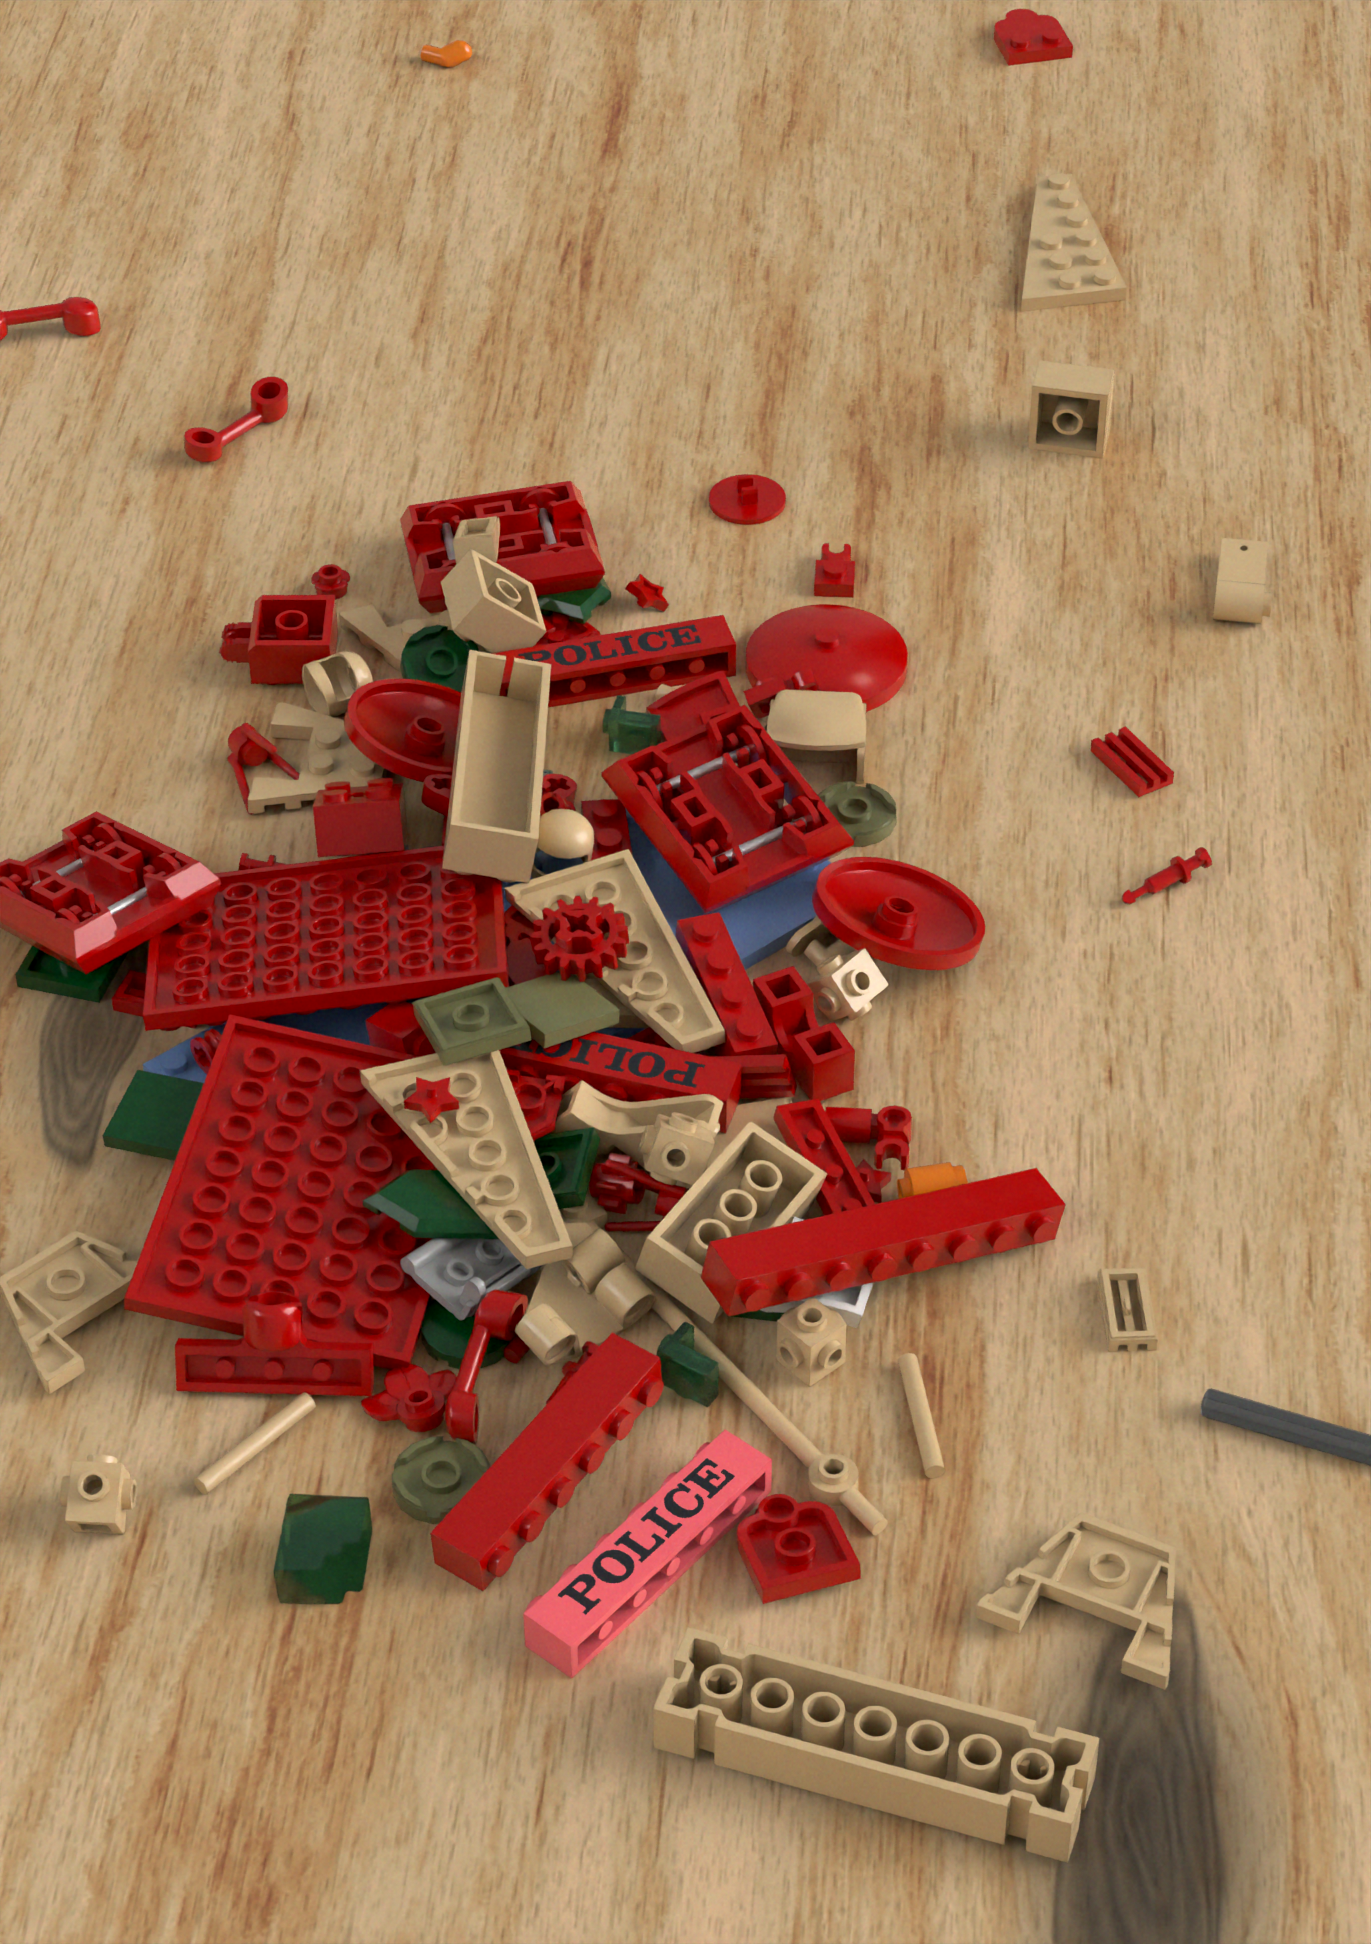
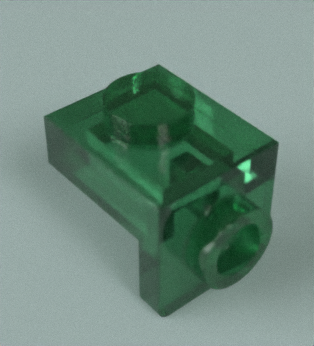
(629, 729)
(687, 1370)

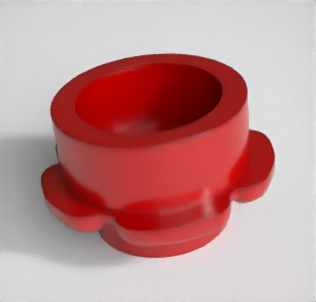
(331, 581)

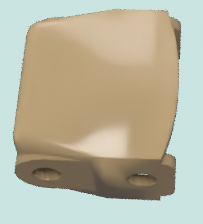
(820, 727)

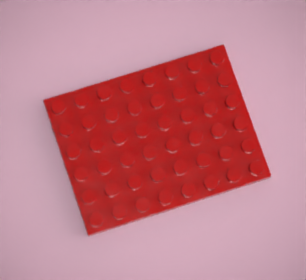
(327, 940)
(277, 1192)

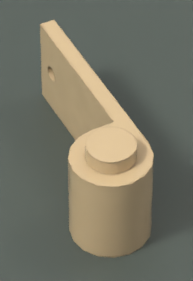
(1241, 582)

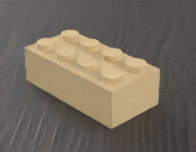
(745, 1190)

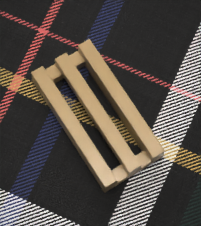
(1129, 1336)

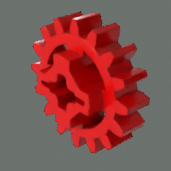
(579, 938)

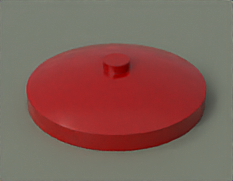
(841, 646)
(405, 726)
(898, 913)

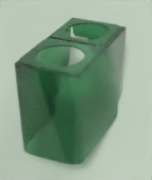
(322, 1548)

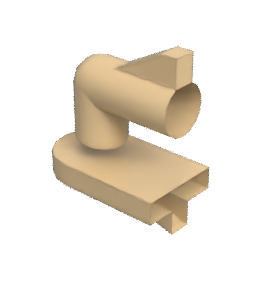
(808, 942)

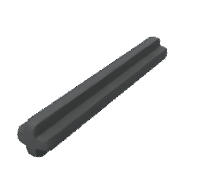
(1287, 1426)

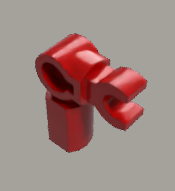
(889, 1127)

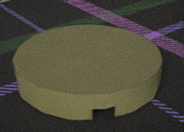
(863, 811)
(435, 1476)

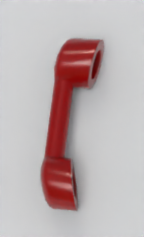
(78, 315)
(268, 405)
(494, 1318)

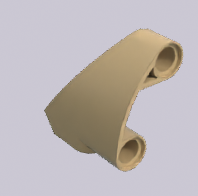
(583, 1298)

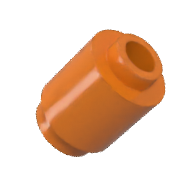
(930, 1178)

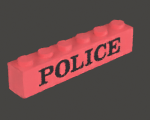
(646, 1553)

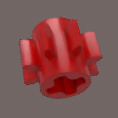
(612, 1188)

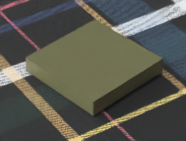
(561, 1008)
(471, 1021)

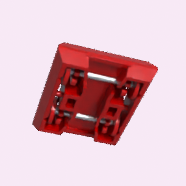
(541, 539)
(724, 821)
(100, 892)

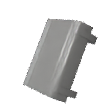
(464, 1271)

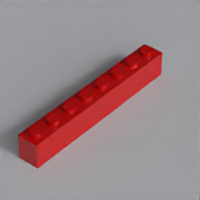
(881, 1241)

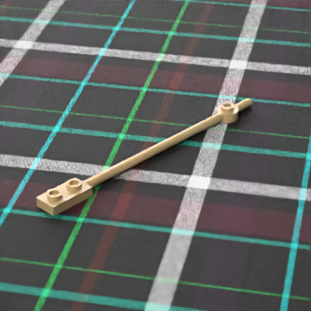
(830, 1476)

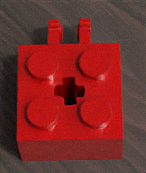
(283, 637)
(360, 818)

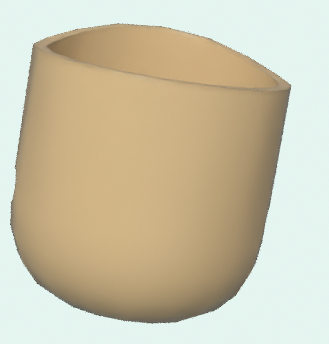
(333, 681)
(564, 835)

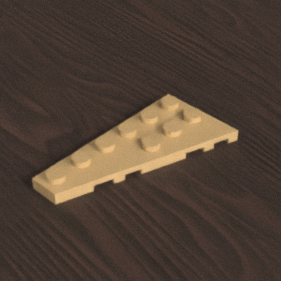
(1066, 251)
(655, 974)
(481, 1149)

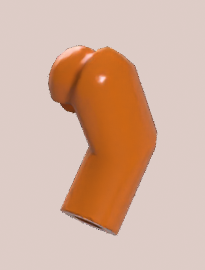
(447, 56)

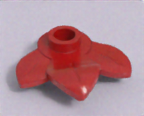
(412, 1397)

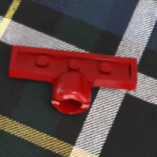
(274, 1356)

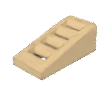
(479, 535)

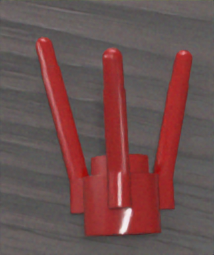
(252, 750)
(667, 1198)

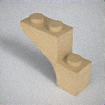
(623, 1122)

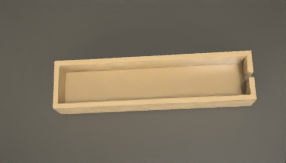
(498, 769)

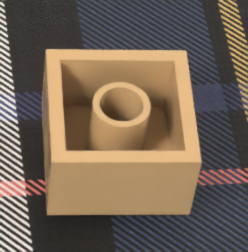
(1071, 409)
(492, 605)

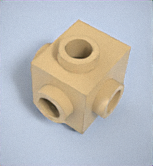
(847, 985)
(676, 1149)
(811, 1341)
(98, 1495)

